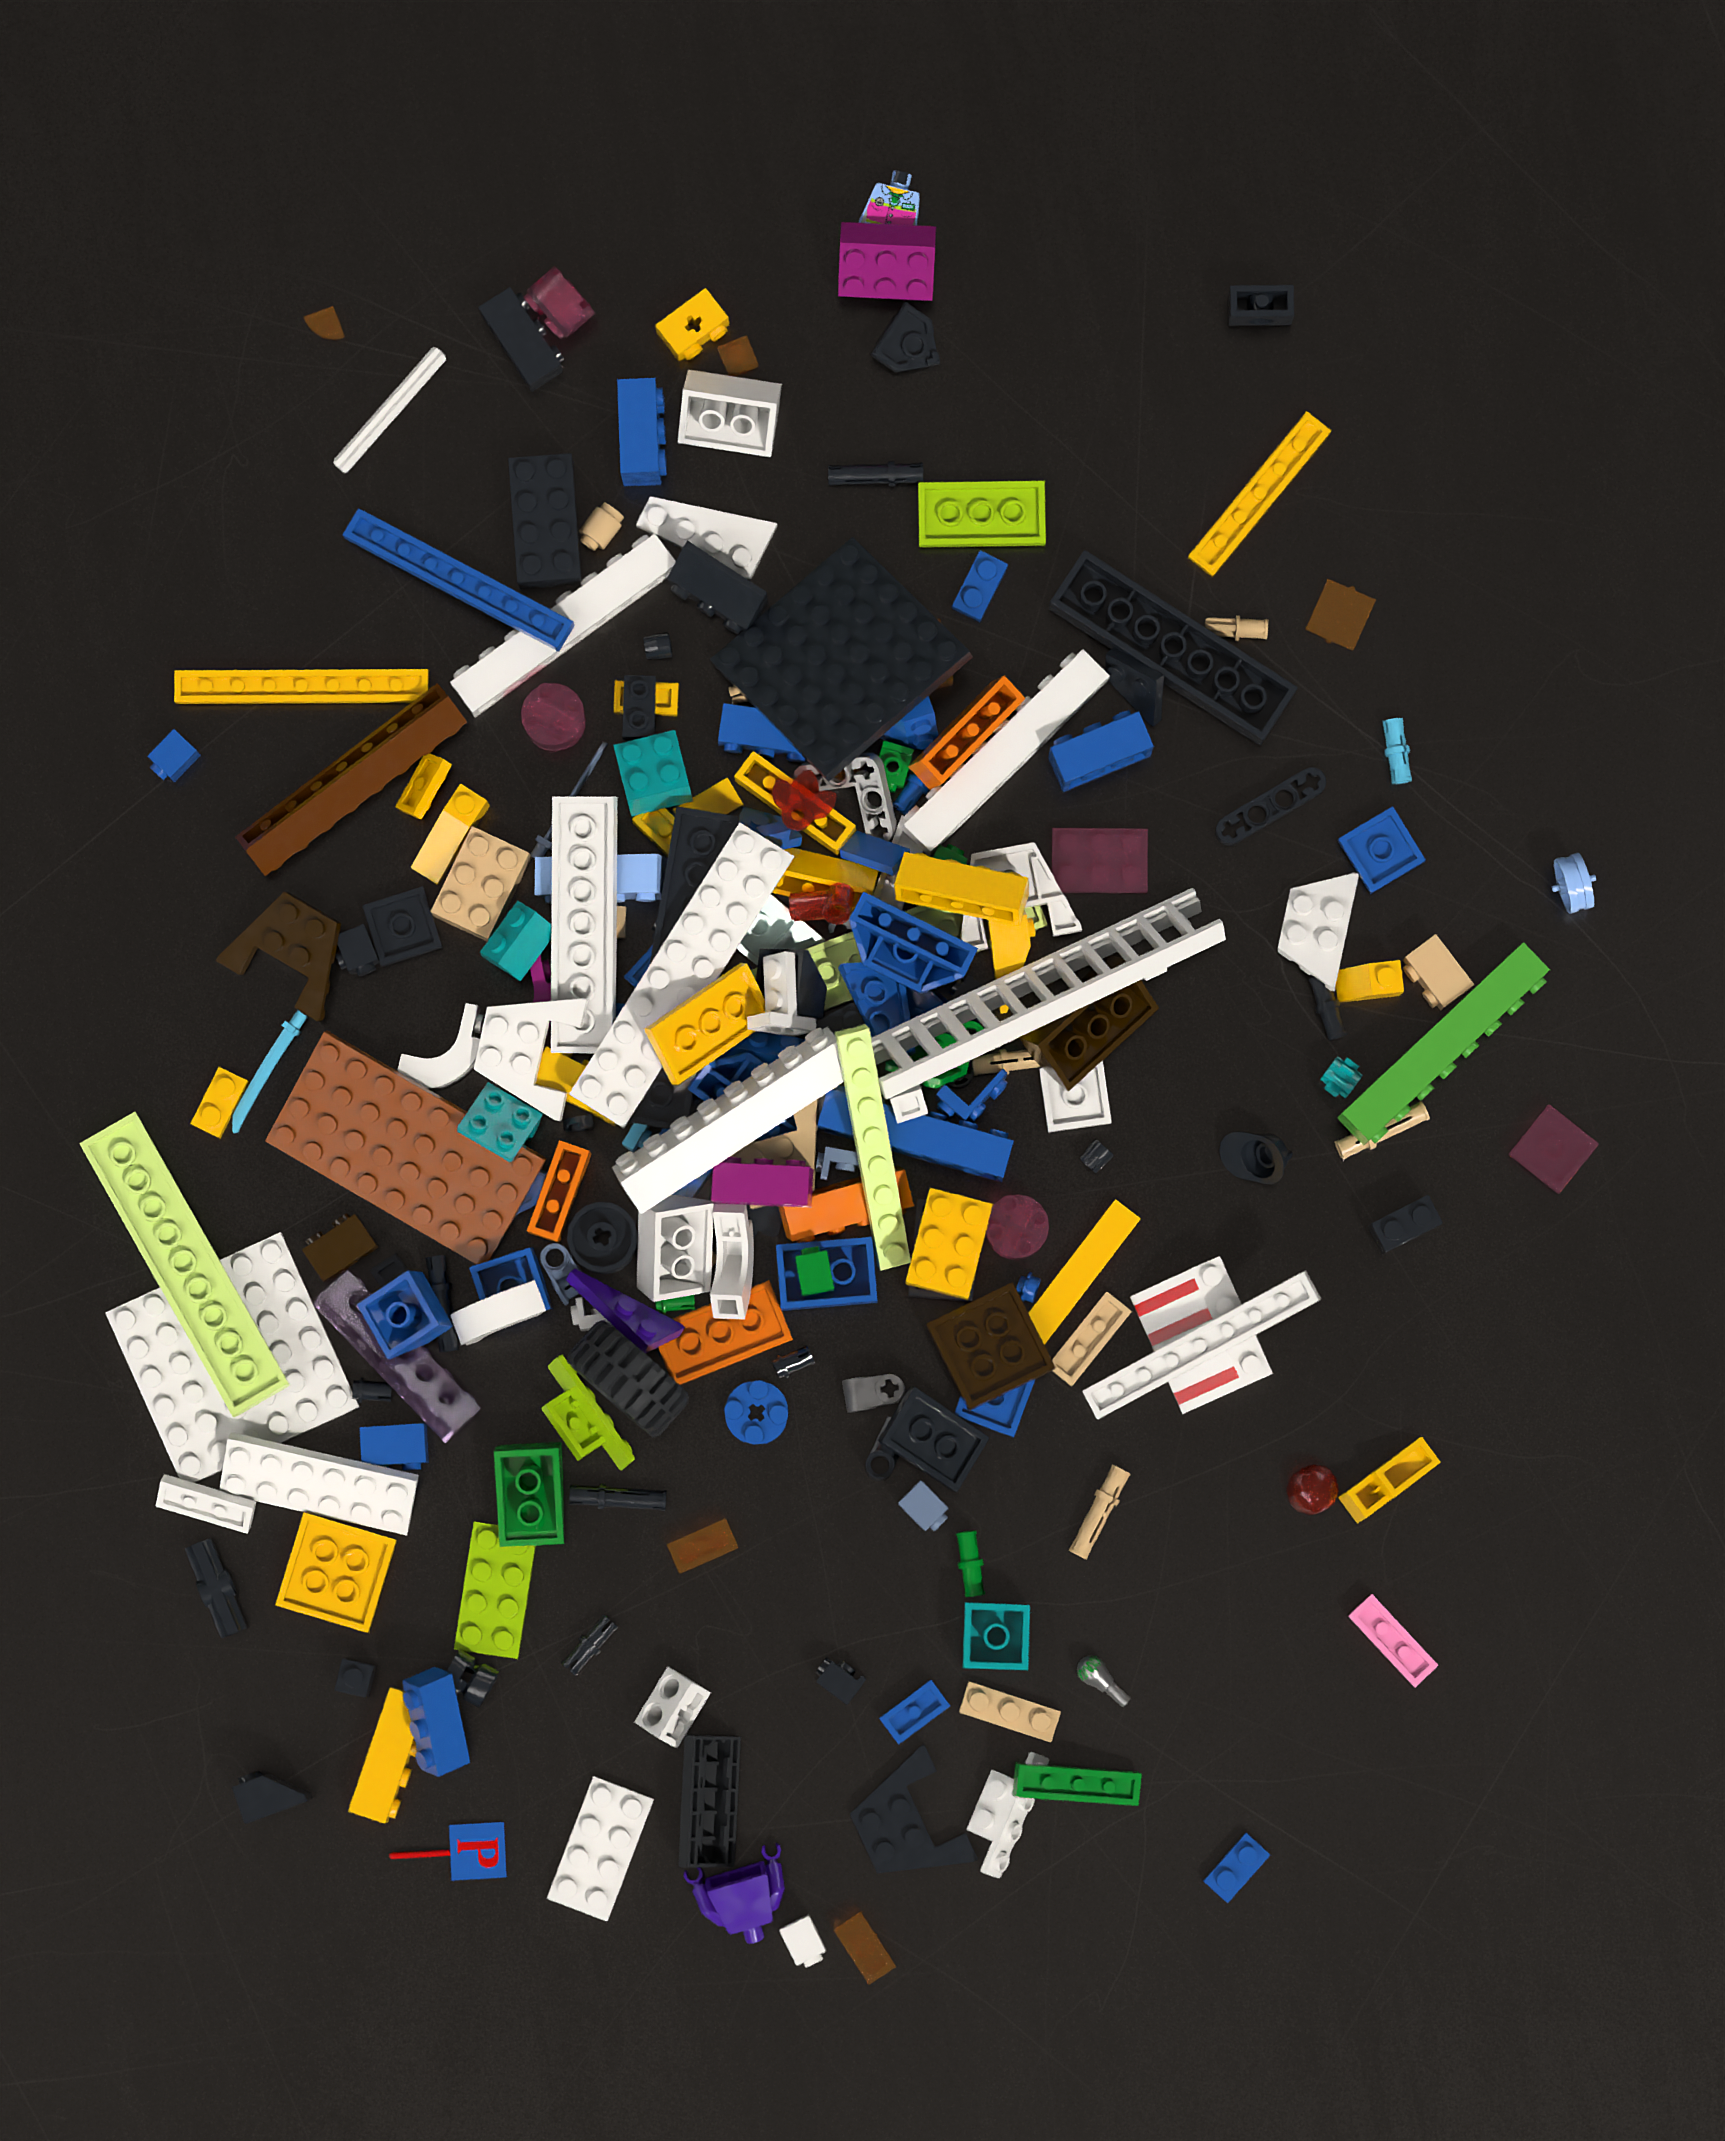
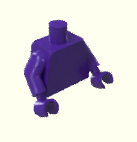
(741, 1897)

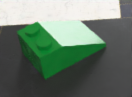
(529, 1494)

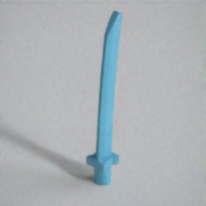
(290, 1030)

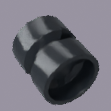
(480, 1683)

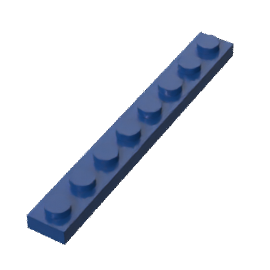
(459, 580)

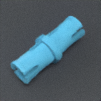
(1397, 751)

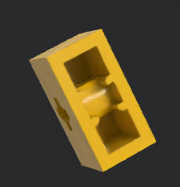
(700, 311)

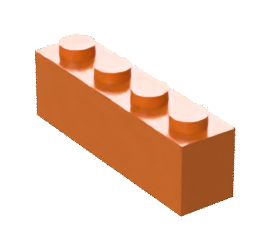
(966, 732)
(835, 1208)

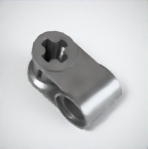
(866, 1392)

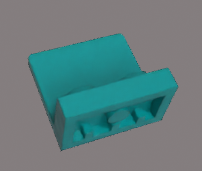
(500, 1122)

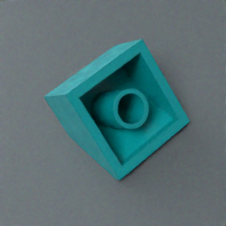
(518, 941)

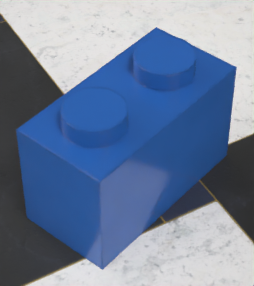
(395, 1445)

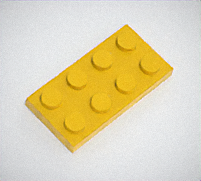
(706, 1023)

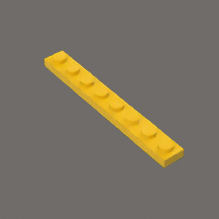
(299, 686)

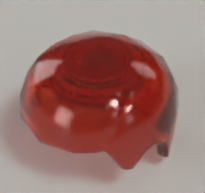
(1312, 1489)

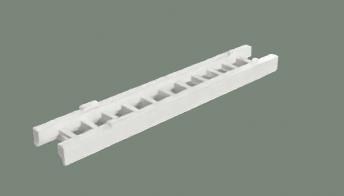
(1034, 977)

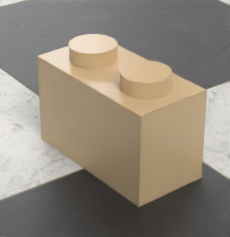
(1437, 973)

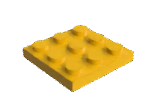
(336, 1572)

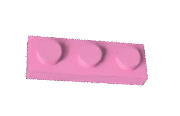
(1392, 1640)

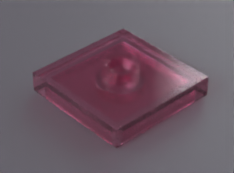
(1553, 1149)

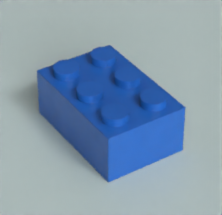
(641, 431)
(1100, 750)
(851, 1273)

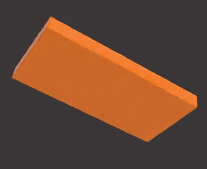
(720, 1342)

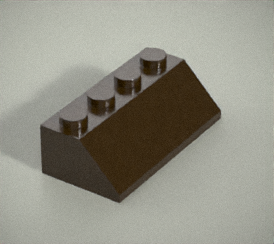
(1086, 1036)

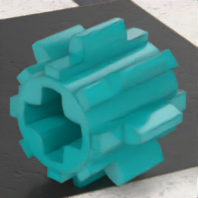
(1341, 1077)

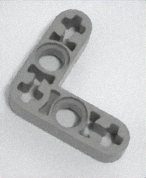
(864, 783)

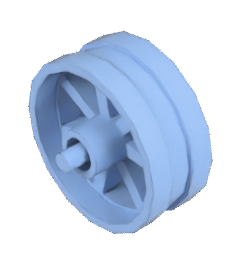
(1574, 883)

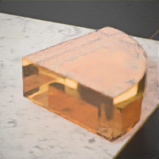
(325, 324)

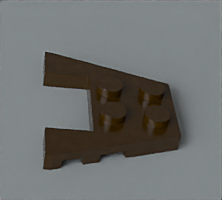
(298, 938)

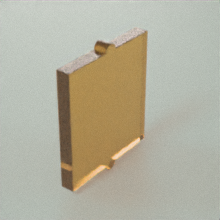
(1340, 614)

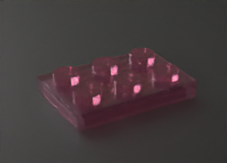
(1100, 860)

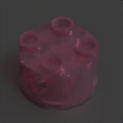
(560, 302)
(553, 717)
(1017, 1227)

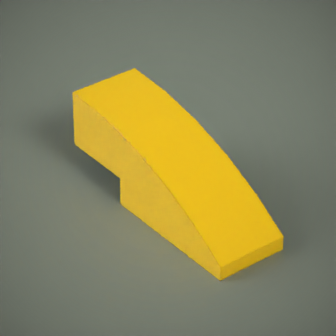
(1389, 1480)

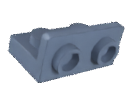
(844, 1160)

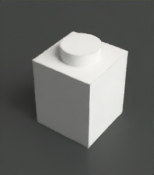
(803, 1941)

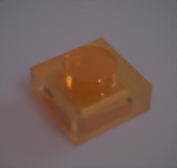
(737, 356)

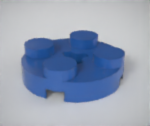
(738, 1410)

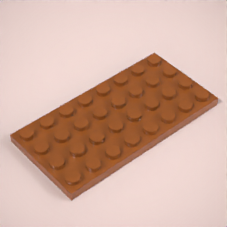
(401, 1149)

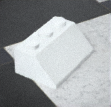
(729, 413)
(675, 1248)

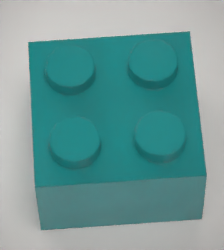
(653, 773)
(996, 1636)

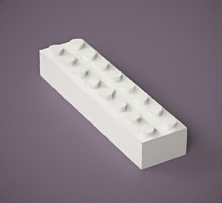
(731, 1120)

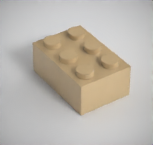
(481, 884)

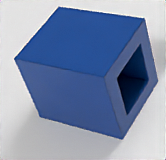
(173, 756)

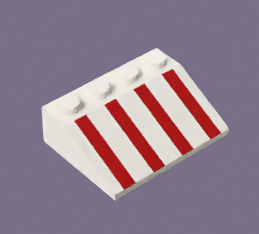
(1185, 1305)

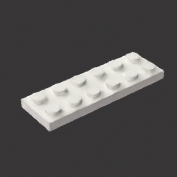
(318, 1483)

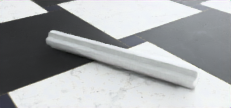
(389, 409)

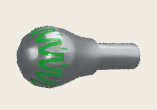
(1094, 1673)

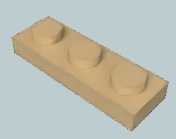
(1089, 1338)
(1009, 1711)

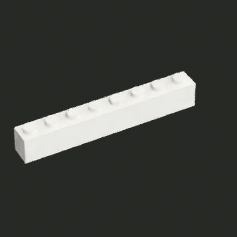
(588, 607)
(1006, 752)

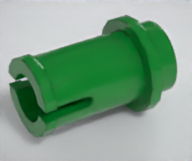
(674, 1304)

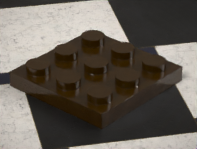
(990, 1346)

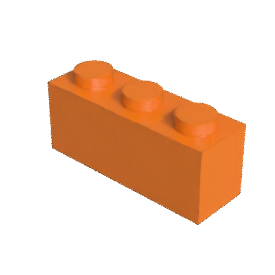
(559, 1192)

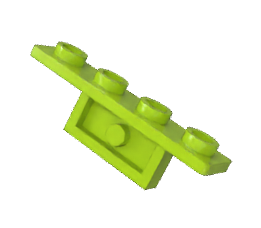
(581, 1420)

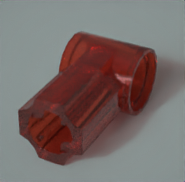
(831, 904)

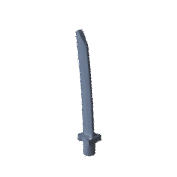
(544, 843)

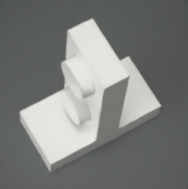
(780, 999)

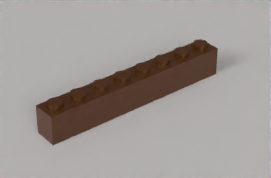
(351, 779)

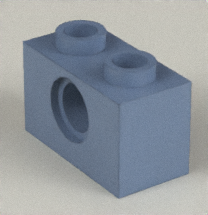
(924, 1507)

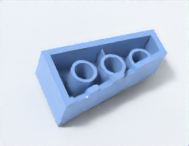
(638, 877)

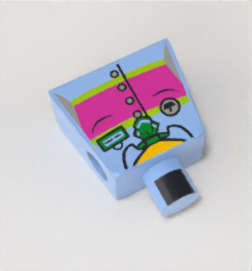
(892, 203)

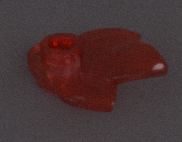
(802, 796)

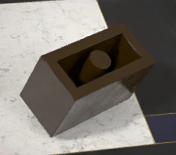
(339, 1247)

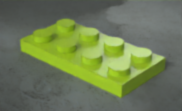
(982, 514)
(494, 1595)

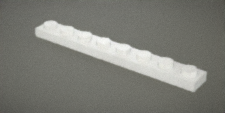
(1201, 1344)

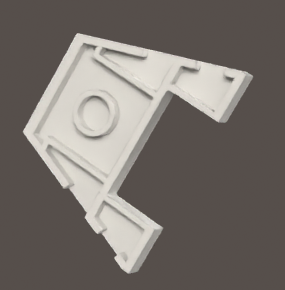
(1043, 890)
(514, 1046)

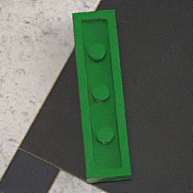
(1076, 1784)

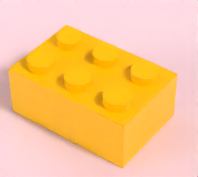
(948, 1244)

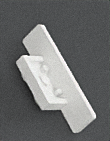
(1001, 1817)

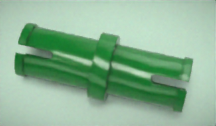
(970, 1563)

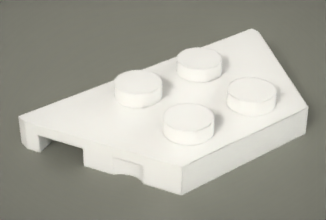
(1318, 926)

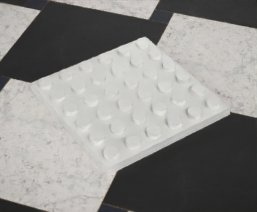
(181, 1392)

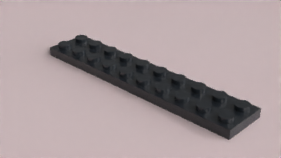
(693, 850)

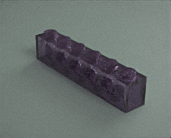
(398, 1372)

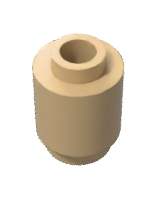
(600, 527)

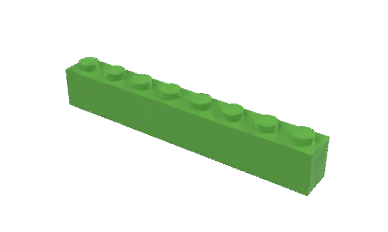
(1443, 1044)

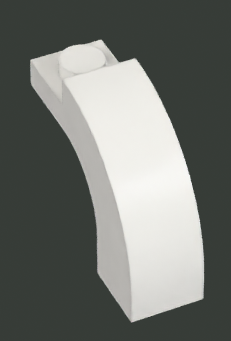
(455, 1063)
(734, 1261)
(497, 1312)

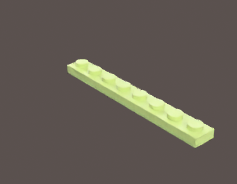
(873, 1147)

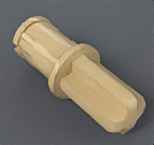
(1238, 627)

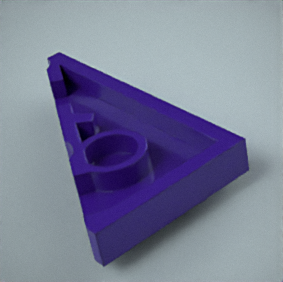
(634, 1320)

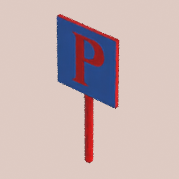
(474, 1850)

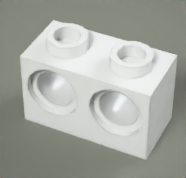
(672, 1707)

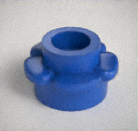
(1028, 1287)

